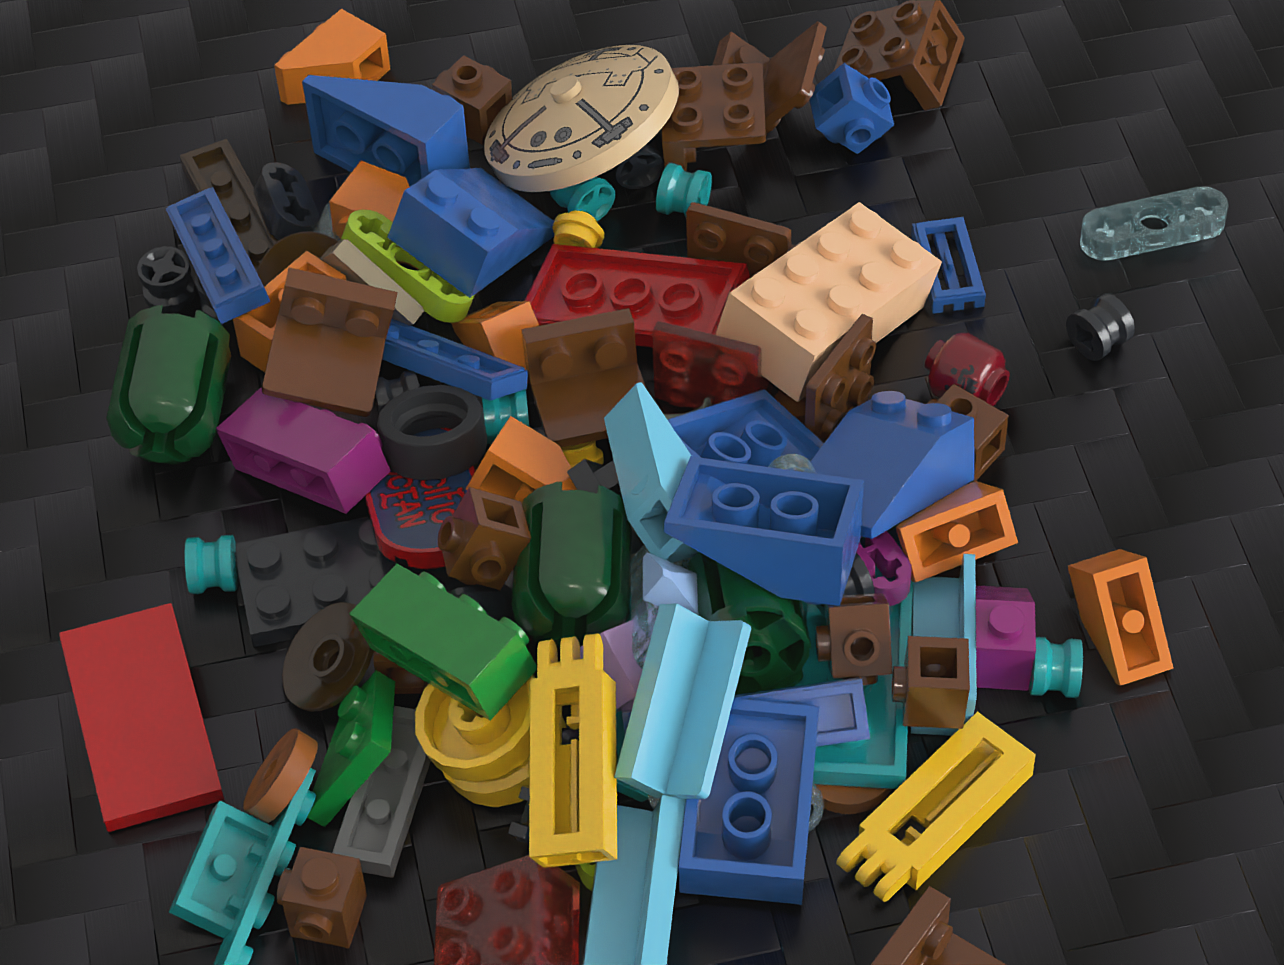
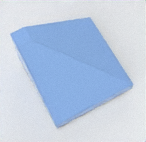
(669, 583)

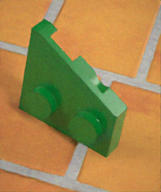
(357, 745)

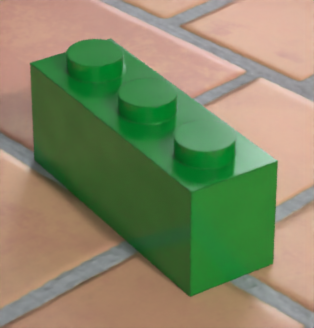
(445, 640)

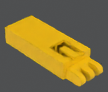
(575, 782)
(947, 796)

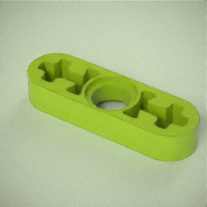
(440, 299)

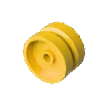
(477, 755)

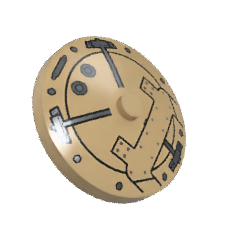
(581, 118)

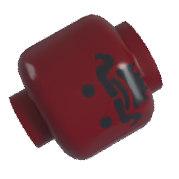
(968, 364)

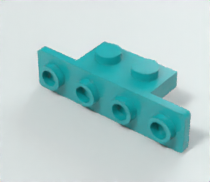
(233, 869)

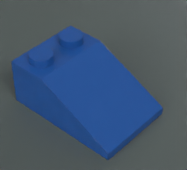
(385, 125)
(467, 227)
(745, 431)
(903, 453)
(771, 525)
(756, 820)

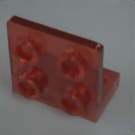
(703, 365)
(509, 917)

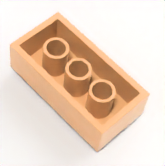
(820, 289)

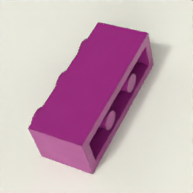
(304, 450)

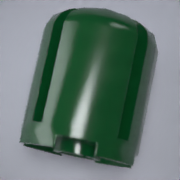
(169, 385)
(575, 566)
(779, 629)

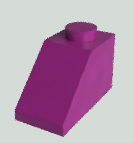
(1004, 637)

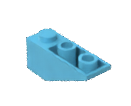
(648, 469)

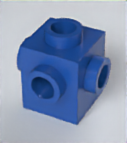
(851, 108)

